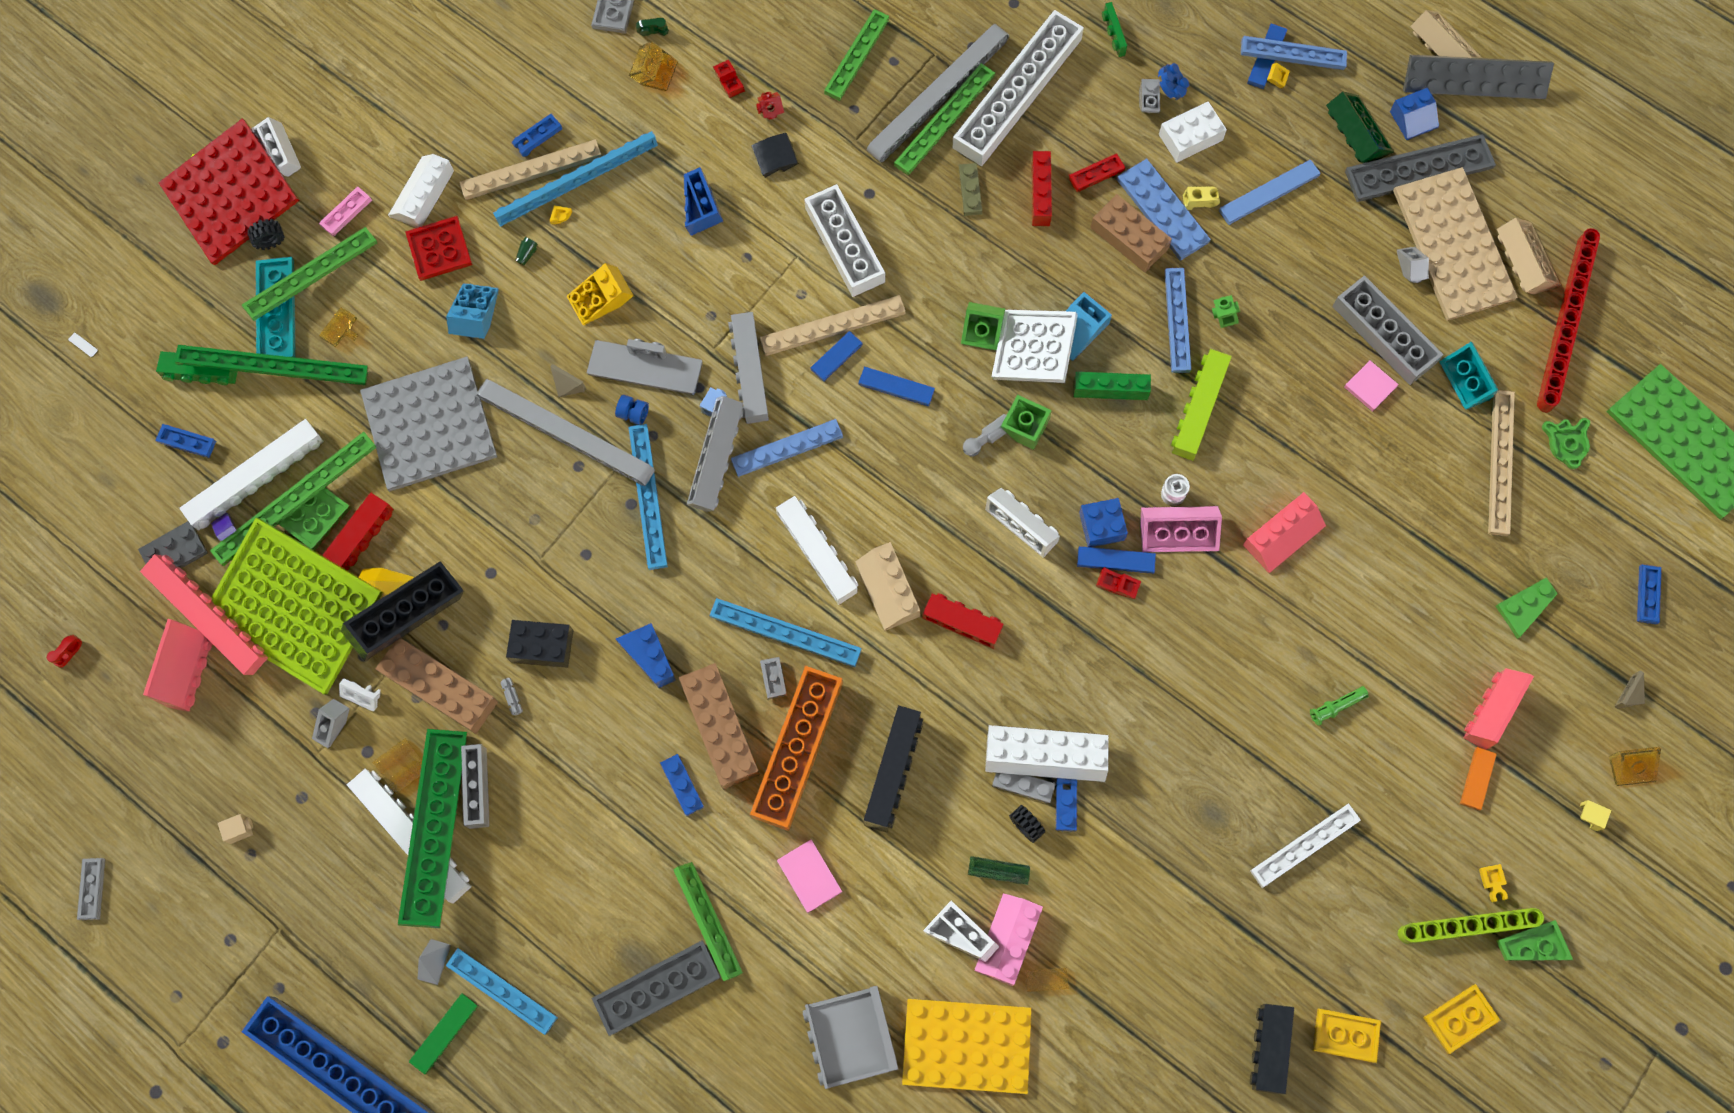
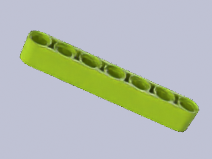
(1480, 925)

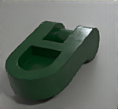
(652, 26)

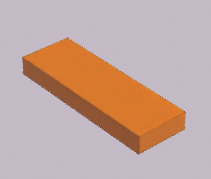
(1478, 778)

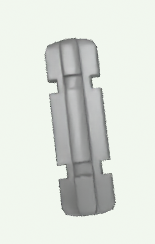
(511, 696)

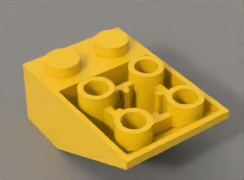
(600, 294)

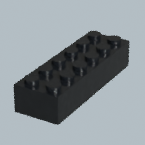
(402, 611)
(891, 773)

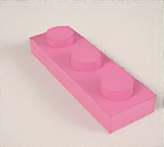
(345, 211)

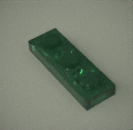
(999, 870)

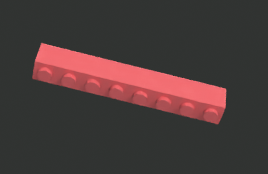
(204, 614)

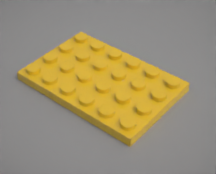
(967, 1046)

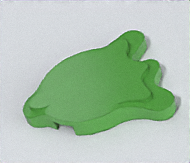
(1568, 442)

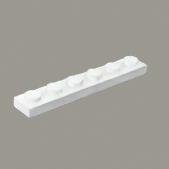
(1305, 845)

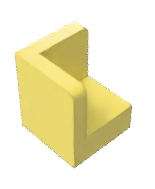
(1595, 815)

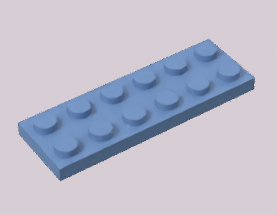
(1163, 208)

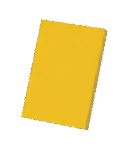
(1461, 1019)
(1347, 1035)

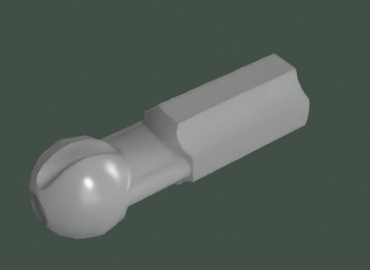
(989, 434)

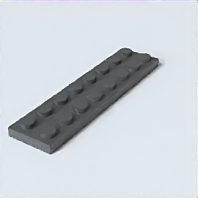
(1478, 76)
(1383, 175)

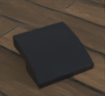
(775, 154)

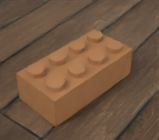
(1130, 233)

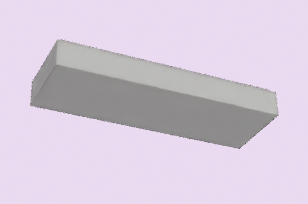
(91, 889)

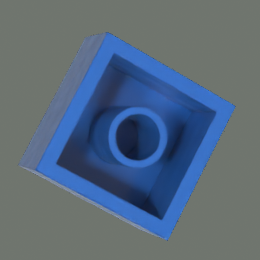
(1103, 522)

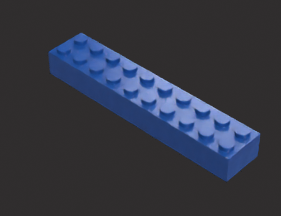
(326, 1062)

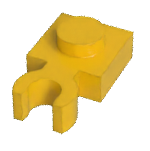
(1494, 878)

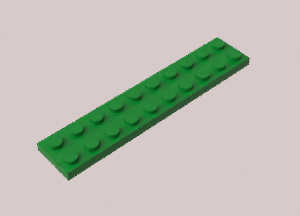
(432, 830)

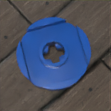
(1173, 82)

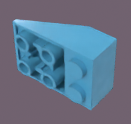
(472, 311)
(1090, 322)

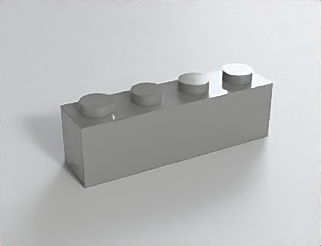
(475, 786)

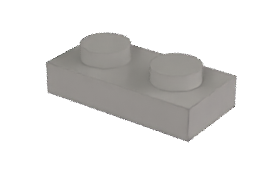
(773, 678)

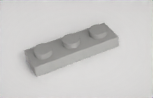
(1025, 786)

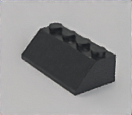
(1272, 1048)

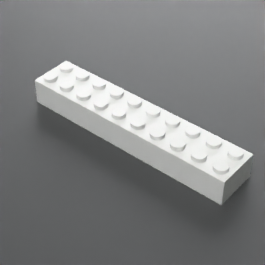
(1017, 88)

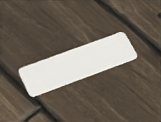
(82, 344)

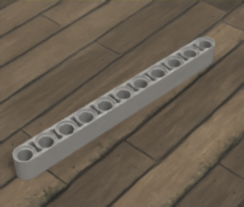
(937, 93)
(566, 432)

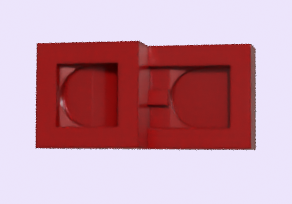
(728, 78)
(1118, 584)

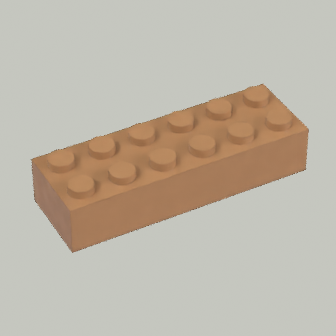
(437, 685)
(719, 726)

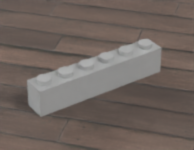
(749, 367)
(715, 454)

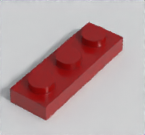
(1096, 172)

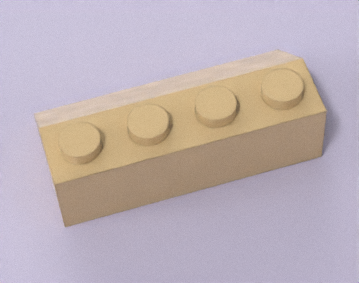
(1441, 36)
(1527, 256)
(888, 586)

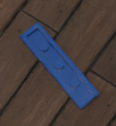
(1262, 66)
(896, 386)
(1116, 560)

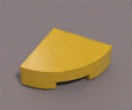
(560, 214)

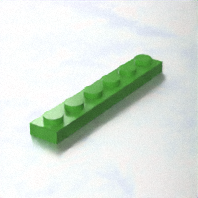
(856, 55)
(707, 921)

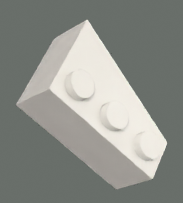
(277, 144)
(960, 932)

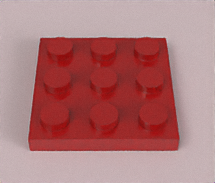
(438, 248)

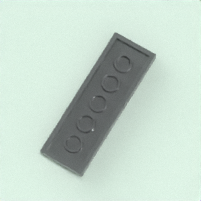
(656, 988)

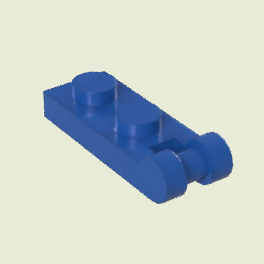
(537, 134)
(1066, 805)

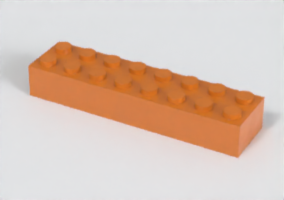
(796, 748)

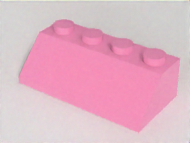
(1180, 529)
(1012, 933)

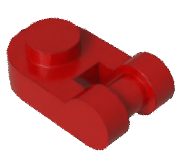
(65, 651)

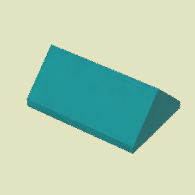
(1469, 376)

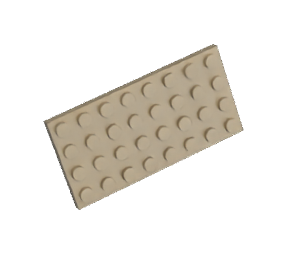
(1457, 241)

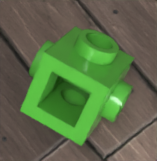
(1226, 311)

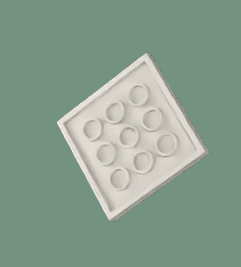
(1034, 346)

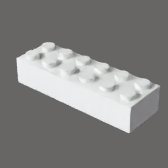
(844, 240)
(1047, 753)

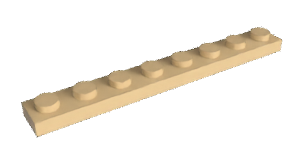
(530, 169)
(832, 325)
(1501, 463)

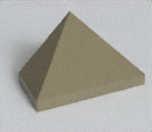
(566, 383)
(1633, 692)

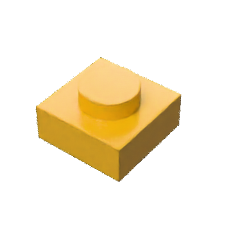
(1278, 75)

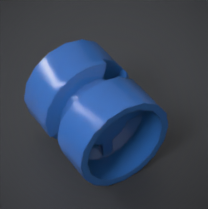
(630, 409)

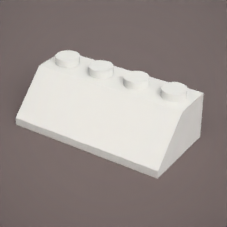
(422, 190)
(1021, 521)

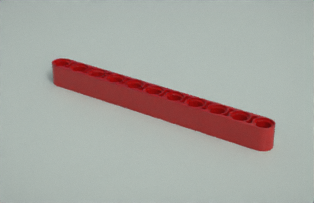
(1567, 327)

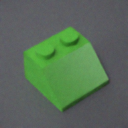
(982, 326)
(1026, 421)

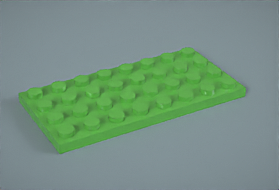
(1681, 437)

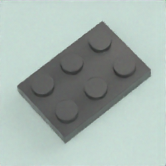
(180, 544)

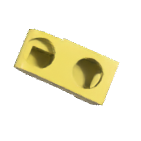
(1201, 197)

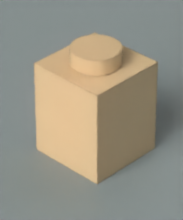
(236, 828)

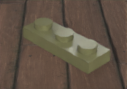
(970, 189)

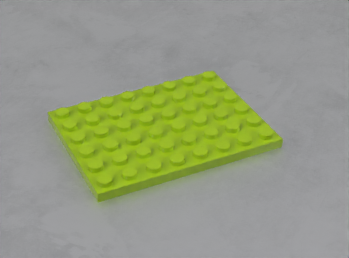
(293, 603)

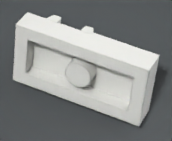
(359, 695)

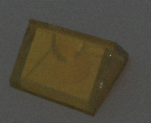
(1635, 766)

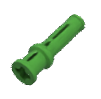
(1331, 709)

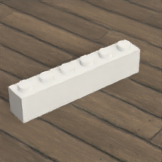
(816, 549)

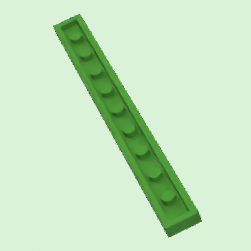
(298, 494)

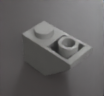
(1149, 96)

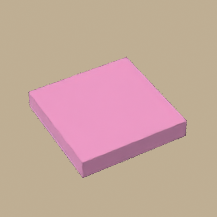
(1371, 386)

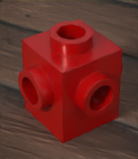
(775, 103)

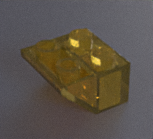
(653, 67)

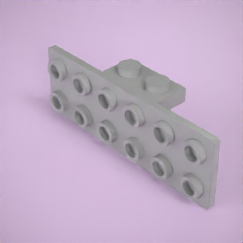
(644, 365)

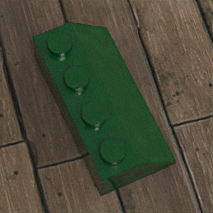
(1358, 127)

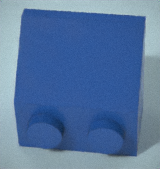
(1415, 113)

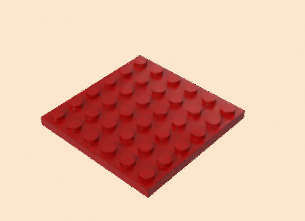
(227, 191)

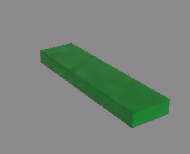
(443, 1033)

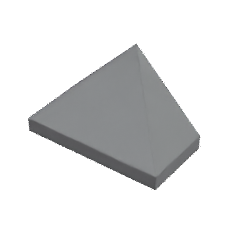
(432, 961)

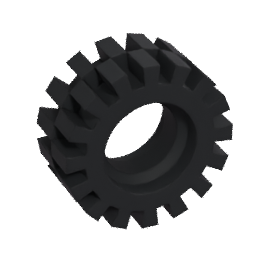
(266, 234)
(1027, 823)

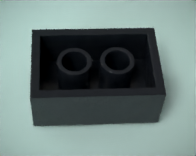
(539, 643)

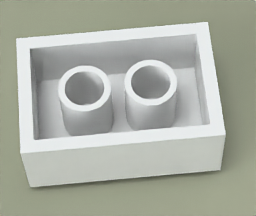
(1192, 132)

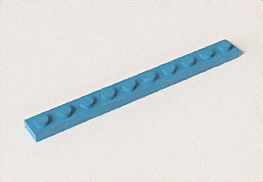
(576, 178)

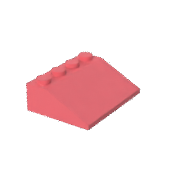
(178, 666)

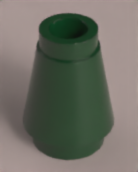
(525, 251)

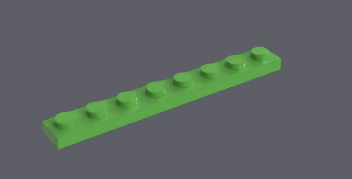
(944, 119)
(309, 274)

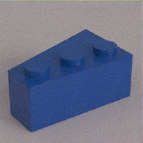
(699, 203)
(648, 654)

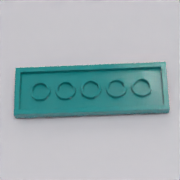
(276, 328)

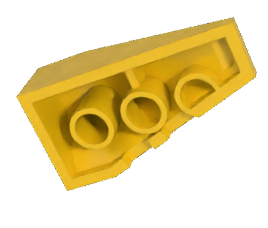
(384, 579)

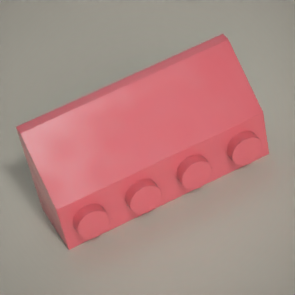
(1285, 533)
(1498, 708)

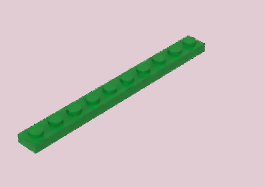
(271, 364)

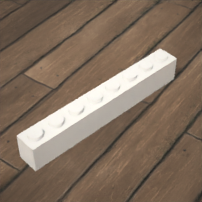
(251, 475)
(398, 823)

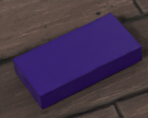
(223, 526)

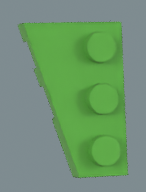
(1526, 606)
(1535, 944)

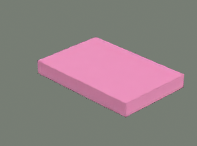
(809, 876)

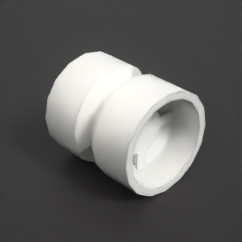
(1175, 489)

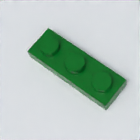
(1114, 29)

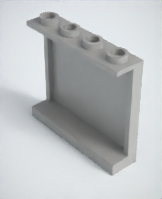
(850, 1037)

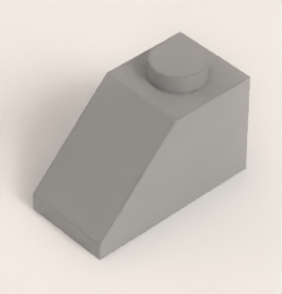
(1413, 264)
(330, 722)

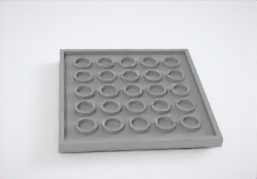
(428, 424)

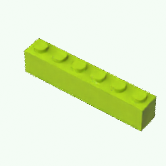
(1201, 404)

